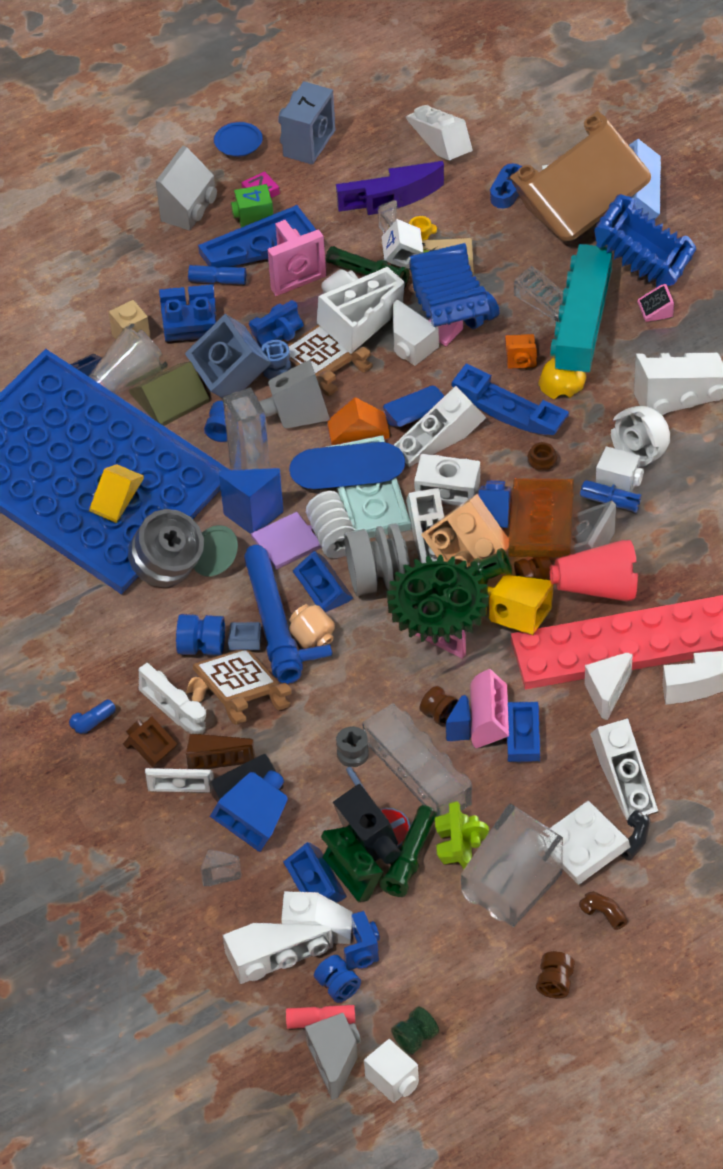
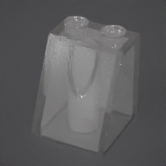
(513, 866)

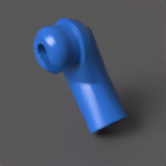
(85, 722)

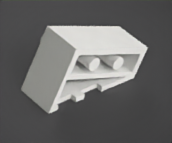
(360, 307)
(678, 381)

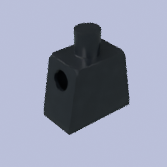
(368, 824)

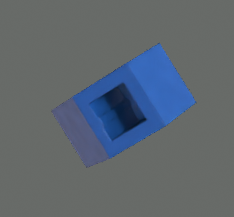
(497, 500)

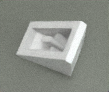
(607, 680)

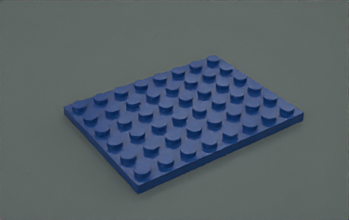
(59, 439)

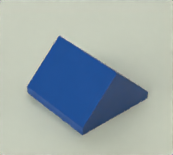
(251, 496)

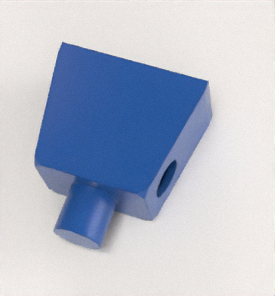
(252, 808)

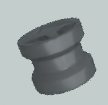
(348, 753)

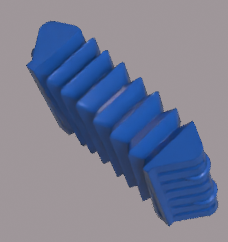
(643, 243)
(447, 286)

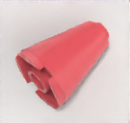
(598, 572)

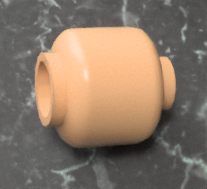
(311, 626)

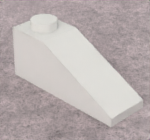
(424, 511)

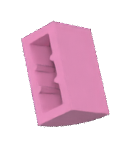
(488, 709)

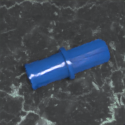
(604, 494)

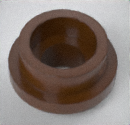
(542, 456)

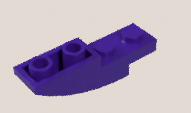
(403, 184)

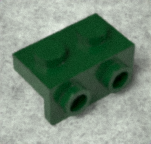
(351, 862)

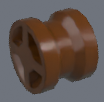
(438, 705)

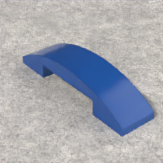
(507, 406)

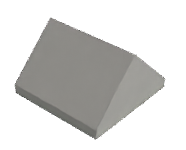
(592, 528)

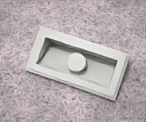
(179, 780)

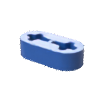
(503, 184)

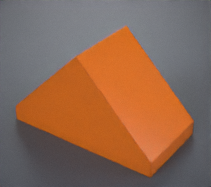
(357, 422)

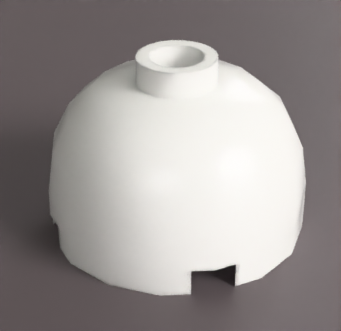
(641, 432)

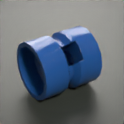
(200, 635)

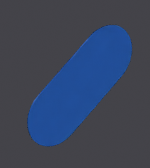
(347, 465)

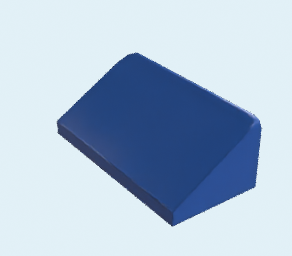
(412, 406)
(322, 582)
(313, 873)

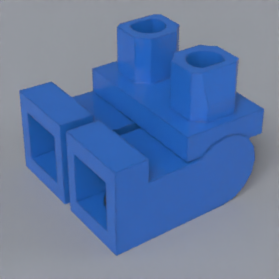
(185, 320)

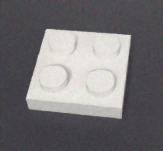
(588, 842)

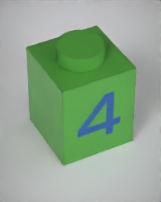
(252, 204)

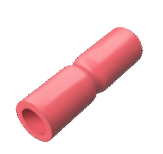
(306, 1016)

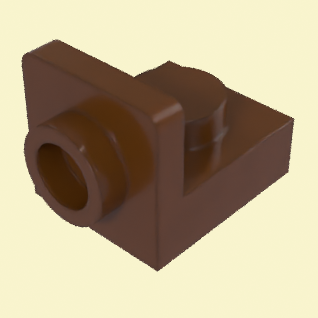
(150, 740)

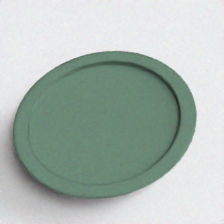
(218, 551)

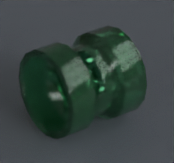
(415, 1030)

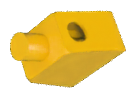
(520, 602)

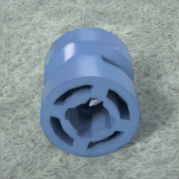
(278, 354)

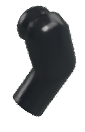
(639, 836)

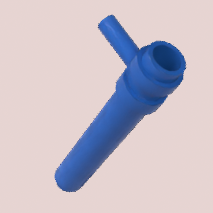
(281, 648)

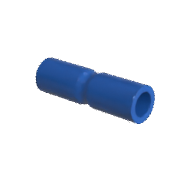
(212, 274)

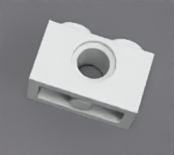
(454, 477)

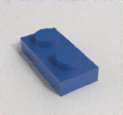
(524, 735)

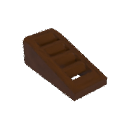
(218, 751)

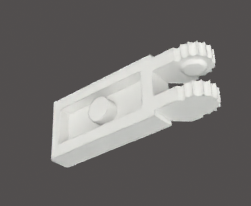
(172, 701)

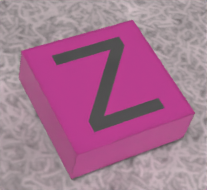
(261, 179)

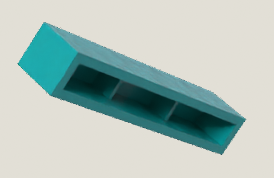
(582, 308)

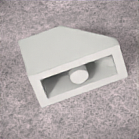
(413, 334)
(316, 909)

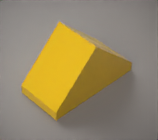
(115, 492)

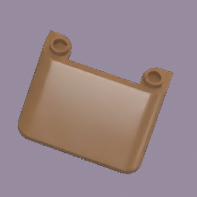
(583, 181)

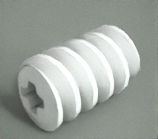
(329, 522)

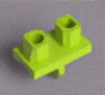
(464, 833)

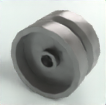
(165, 548)

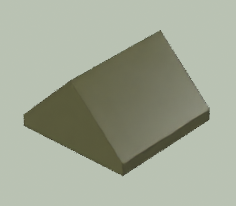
(171, 393)

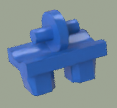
(278, 324)

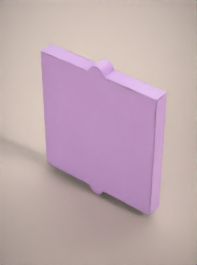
(287, 540)

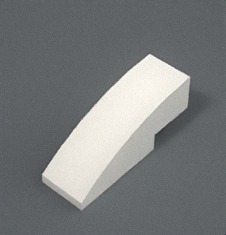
(693, 680)

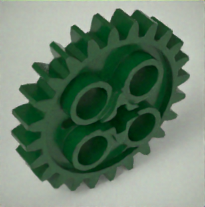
(437, 598)

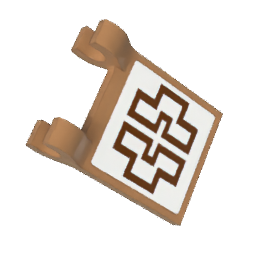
(326, 356)
(238, 679)

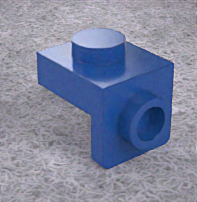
(366, 949)

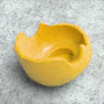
(559, 381)

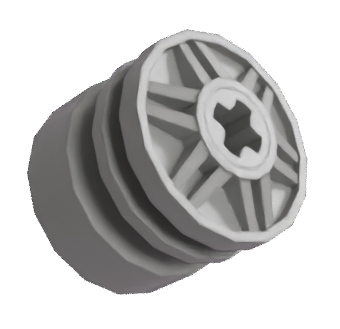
(374, 559)

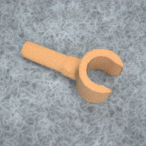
(199, 688)

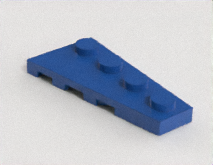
(252, 240)

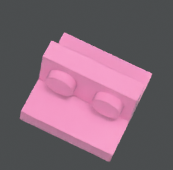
(295, 259)

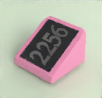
(656, 304)

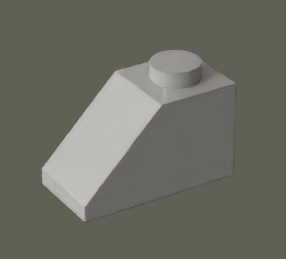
(334, 1050)

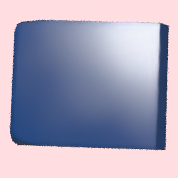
(459, 722)

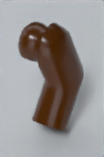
(605, 905)

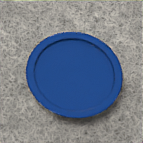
(238, 139)

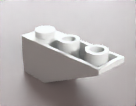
(441, 131)
(441, 427)
(624, 767)
(269, 947)

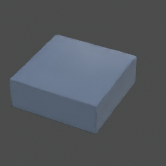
(245, 636)

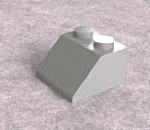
(185, 190)

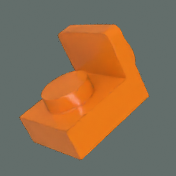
(521, 351)

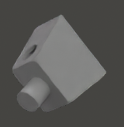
(296, 397)

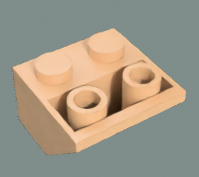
(466, 533)

